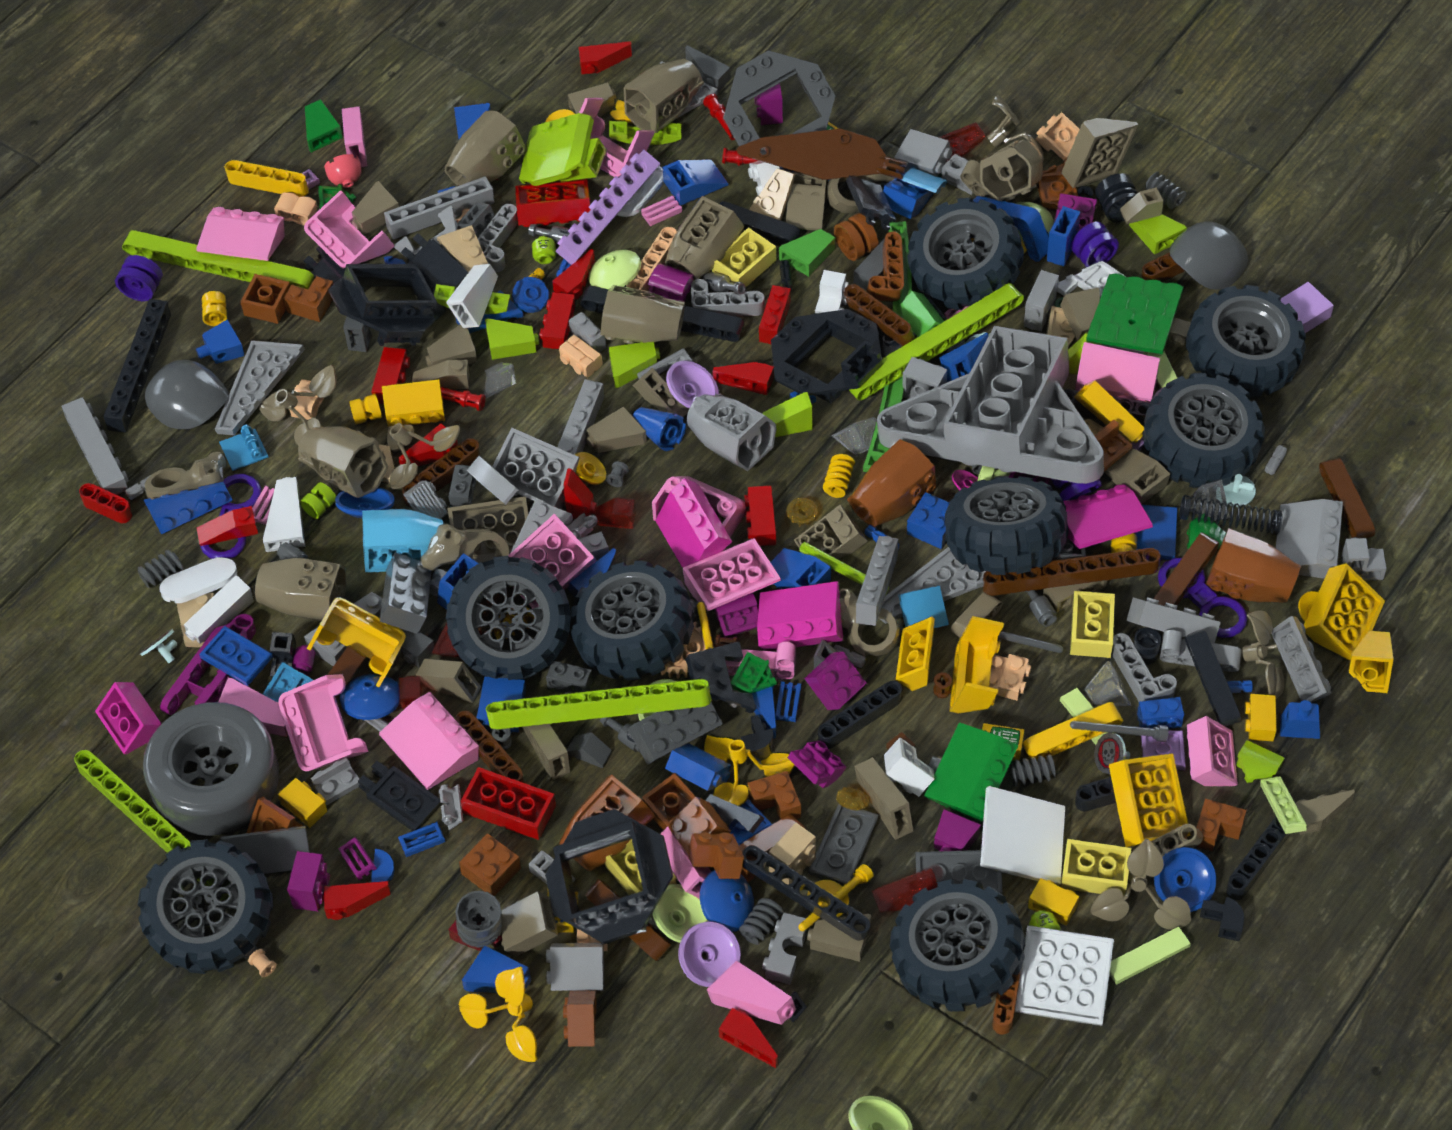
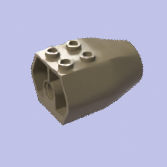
(661, 94)
(485, 149)
(1013, 168)
(703, 238)
(640, 316)
(344, 458)
(300, 586)

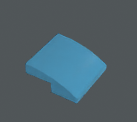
(924, 180)
(922, 605)
(285, 680)

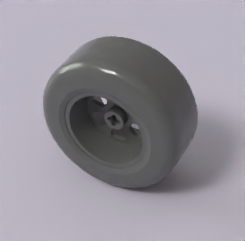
(205, 730)

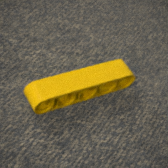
(266, 178)
(1064, 737)

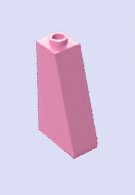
(354, 134)
(261, 706)
(688, 876)
(749, 992)

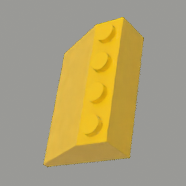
(1343, 611)
(1147, 797)

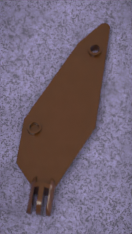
(825, 154)

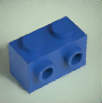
(1161, 712)

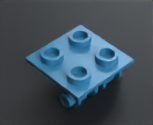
(243, 448)

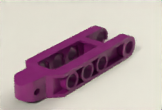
(196, 668)

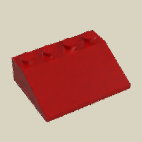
(552, 202)

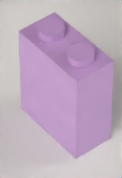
(1309, 305)

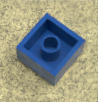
(928, 521)

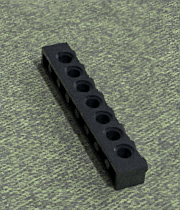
(137, 365)

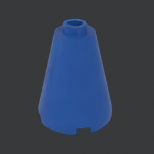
(661, 427)

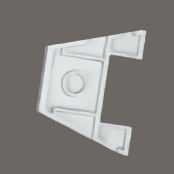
(1089, 278)

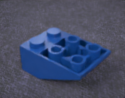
(692, 179)
(906, 198)
(961, 360)
(799, 569)

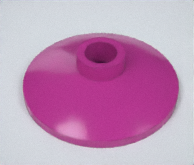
(963, 479)

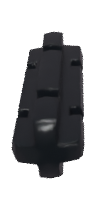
(785, 274)

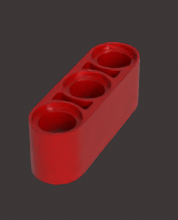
(105, 503)

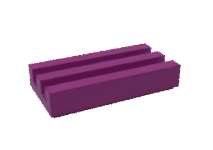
(364, 869)

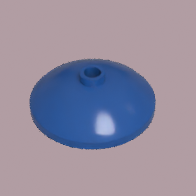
(377, 500)
(366, 700)
(1196, 873)
(719, 900)

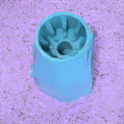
(395, 532)

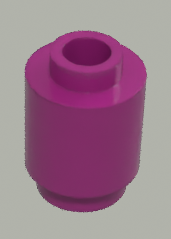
(303, 659)

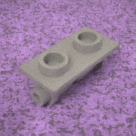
(582, 525)
(452, 811)

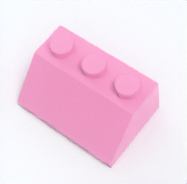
(1211, 753)

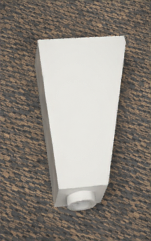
(473, 295)
(284, 517)
(219, 610)

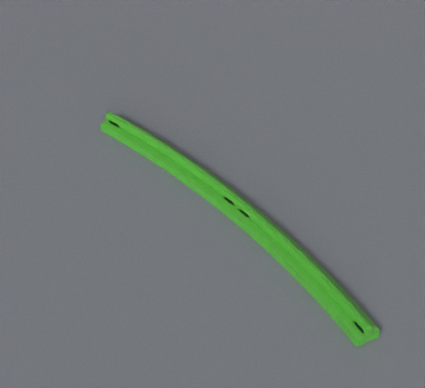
(893, 392)

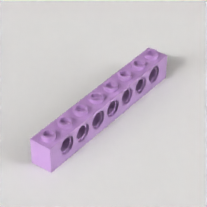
(572, 251)

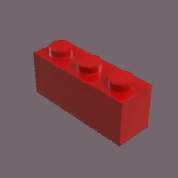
(774, 313)
(556, 321)
(390, 370)
(760, 515)

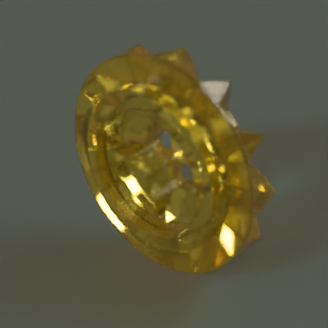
(806, 506)
(859, 798)

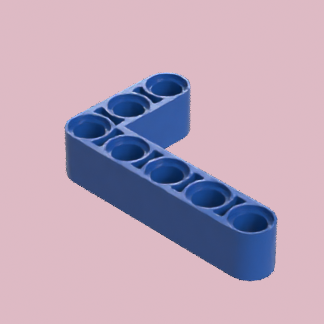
(1028, 223)

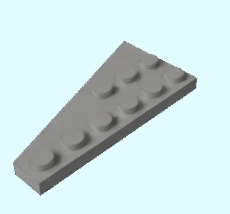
(258, 375)
(940, 571)

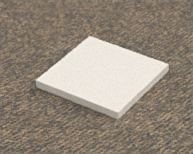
(1022, 835)
(1064, 975)

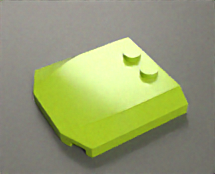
(556, 149)

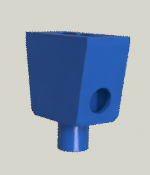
(221, 344)
(1300, 720)

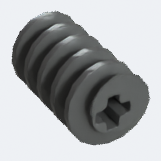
(1171, 196)
(158, 568)
(1032, 769)
(759, 919)

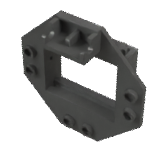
(765, 73)

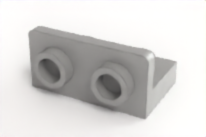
(335, 780)

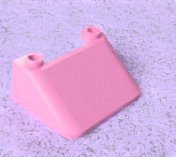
(339, 238)
(317, 724)

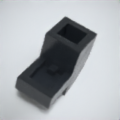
(282, 650)
(760, 742)
(1228, 914)

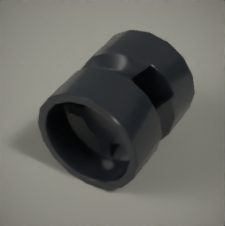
(1147, 643)

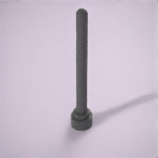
(1030, 642)
(1159, 733)

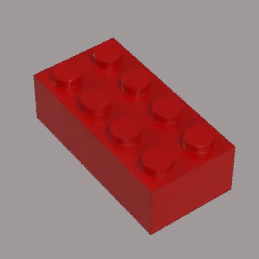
(508, 803)

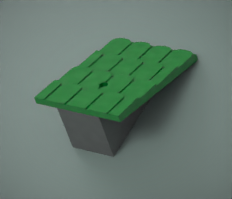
(1135, 314)

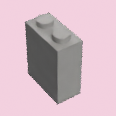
(924, 152)
(1040, 300)
(576, 966)

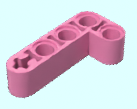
(780, 662)

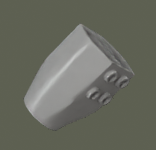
(731, 429)

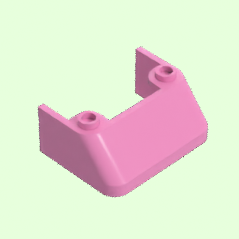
(615, 156)
(725, 504)

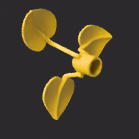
(735, 750)
(511, 986)

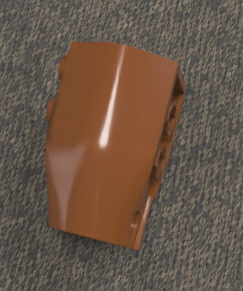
(893, 484)
(1252, 570)
(608, 796)

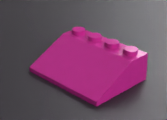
(1105, 516)
(691, 524)
(800, 616)

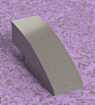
(492, 480)

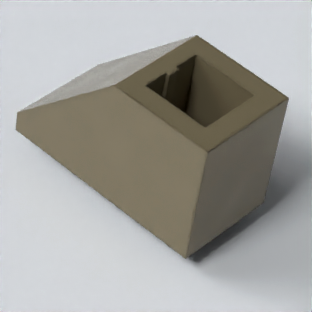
(1143, 206)

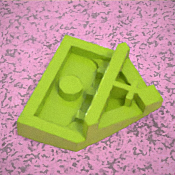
(1258, 762)

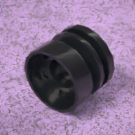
(1114, 193)

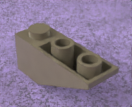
(1323, 809)

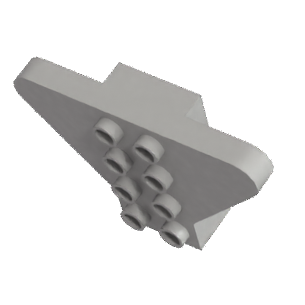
(1003, 413)

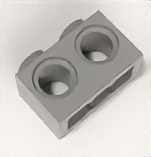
(952, 170)

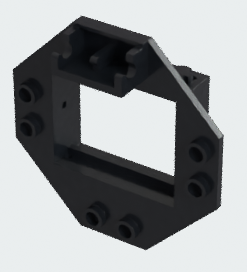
(393, 319)
(807, 333)
(624, 915)

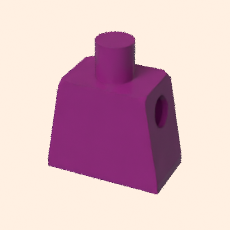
(955, 833)

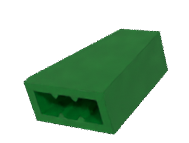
(320, 126)

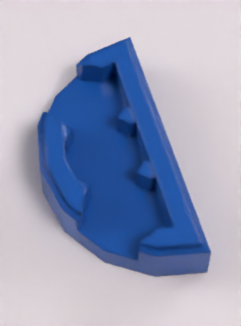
(384, 865)

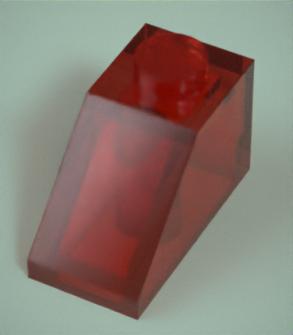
(617, 513)

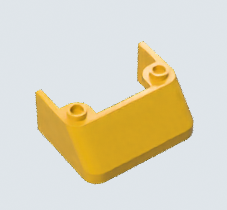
(363, 631)
(973, 666)

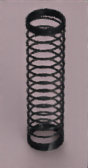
(1275, 523)

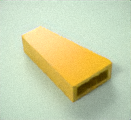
(1107, 409)

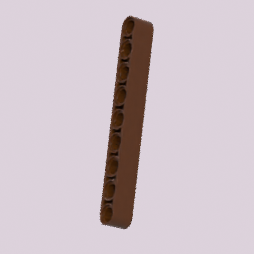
(1075, 571)

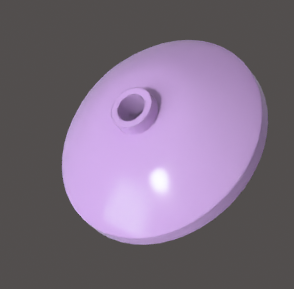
(689, 380)
(717, 943)

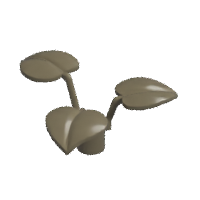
(1000, 134)
(275, 405)
(401, 435)
(1257, 651)
(1142, 861)

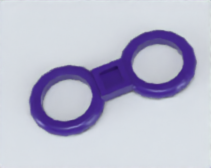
(238, 548)
(1206, 599)

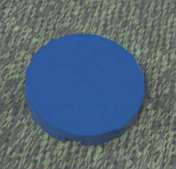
(530, 294)

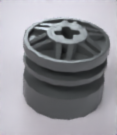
(475, 908)

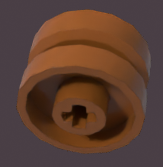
(855, 237)

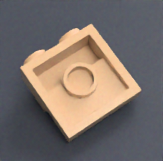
(1058, 135)
(1009, 675)

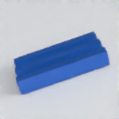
(790, 687)
(423, 842)

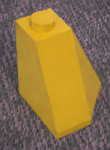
(1373, 661)

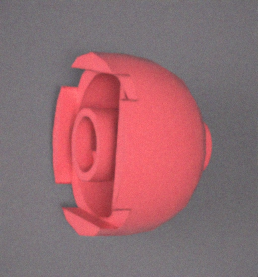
(344, 170)

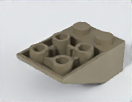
(806, 202)
(1140, 473)
(834, 534)

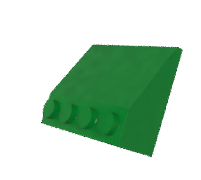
(967, 768)

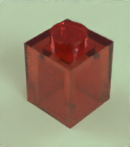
(410, 690)

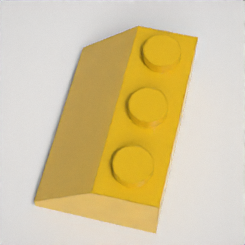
(413, 403)
(915, 654)

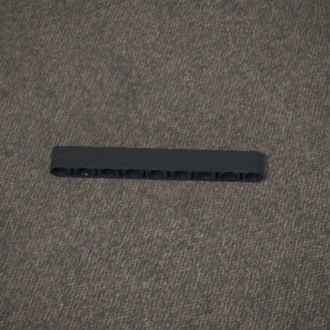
(694, 321)

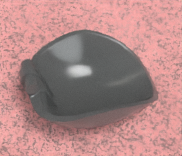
(1210, 254)
(185, 394)

